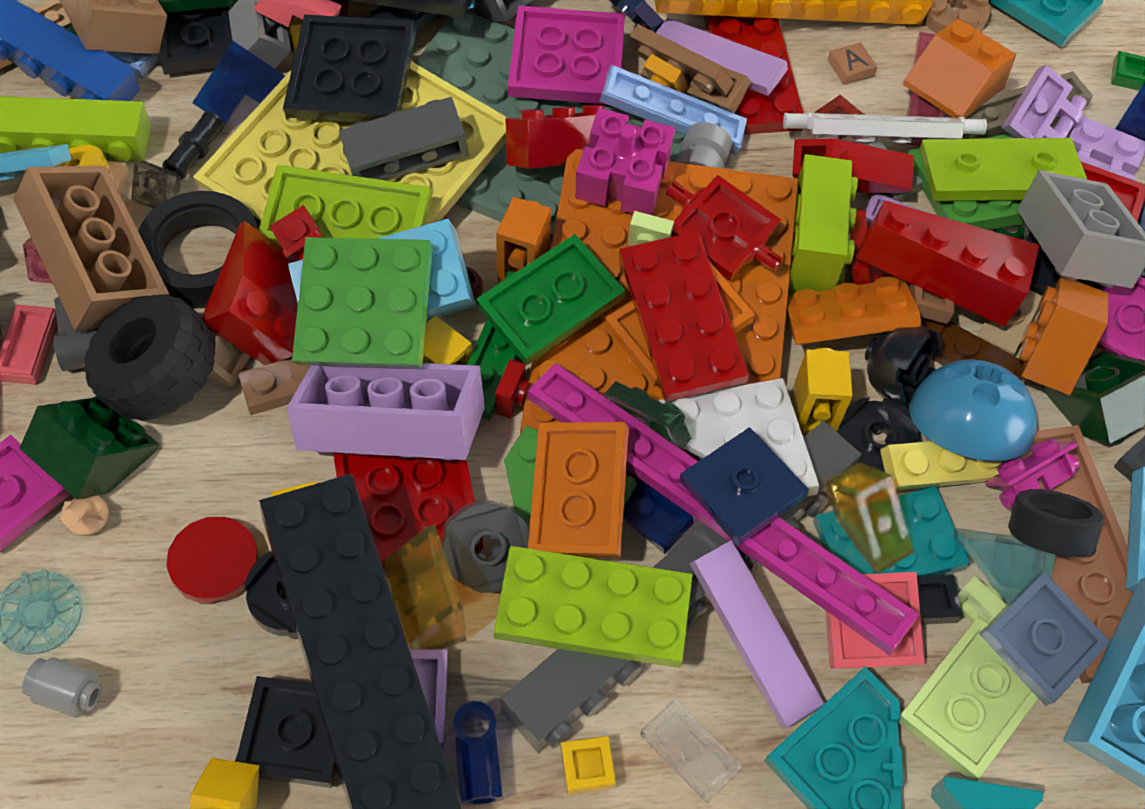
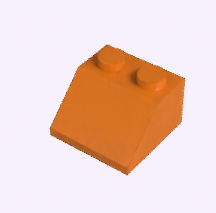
(960, 70)

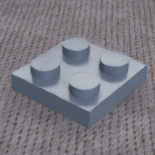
(1044, 638)

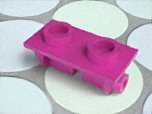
(1048, 462)

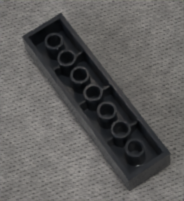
(356, 650)

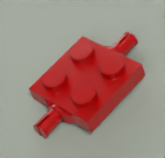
(729, 224)

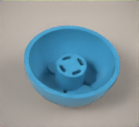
(975, 411)

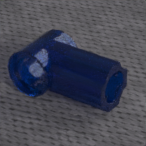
(477, 757)

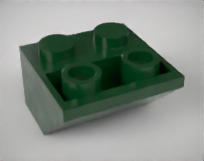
(86, 445)

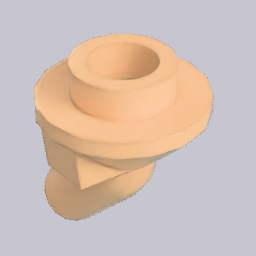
(85, 515)

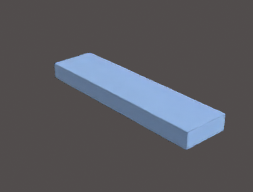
(666, 105)

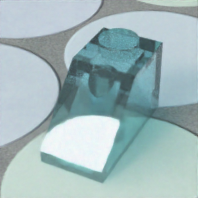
(1004, 560)

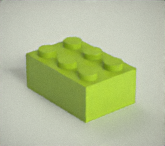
(822, 224)

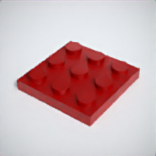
(406, 494)

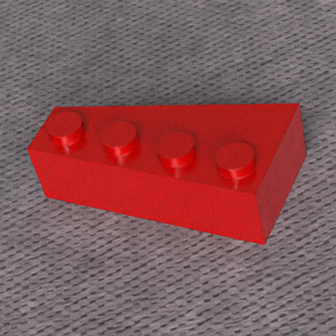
(951, 259)

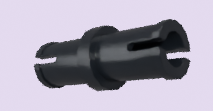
(194, 144)

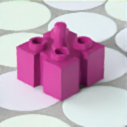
(624, 162)

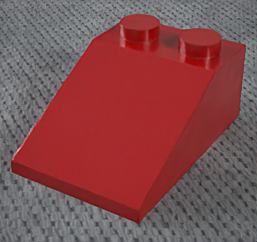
(254, 298)

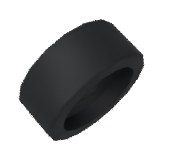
(1055, 522)

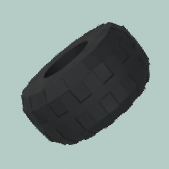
(150, 357)

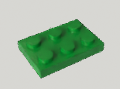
(550, 299)

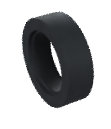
(183, 213)

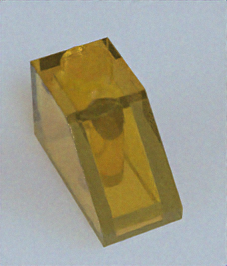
(870, 514)

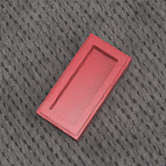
(27, 344)

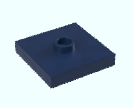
(743, 485)

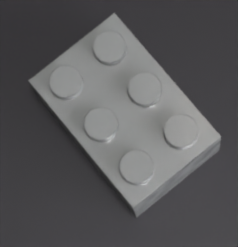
(1084, 229)

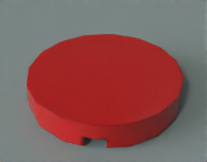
(211, 559)

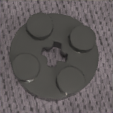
(464, 531)

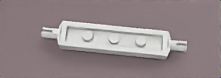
(899, 128)

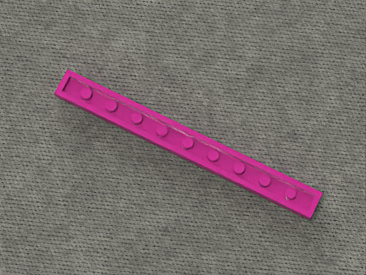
(776, 547)

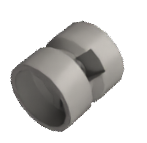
(705, 145)

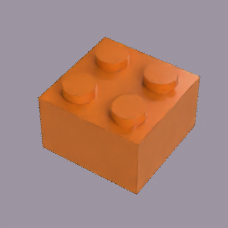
(1064, 334)

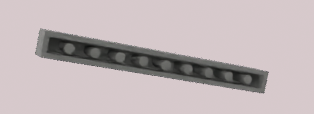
(577, 682)

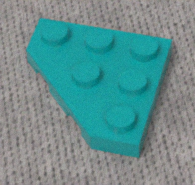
(846, 750)

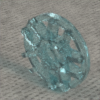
(38, 611)

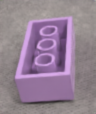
(388, 410)

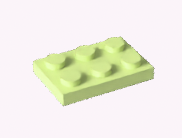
(969, 705)

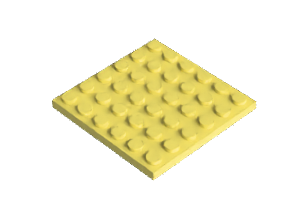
(268, 138)

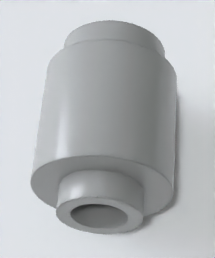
(62, 686)

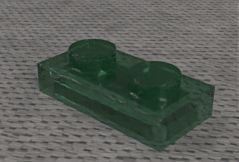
(662, 418)

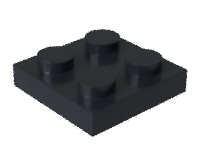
(287, 734)

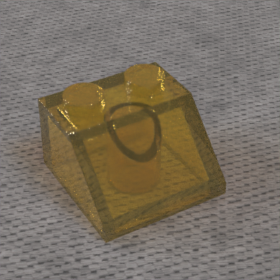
(425, 593)

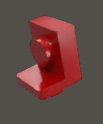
(292, 230)

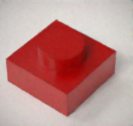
(511, 389)

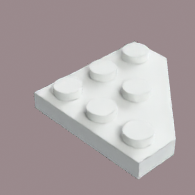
(763, 407)

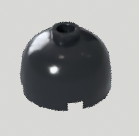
(902, 361)

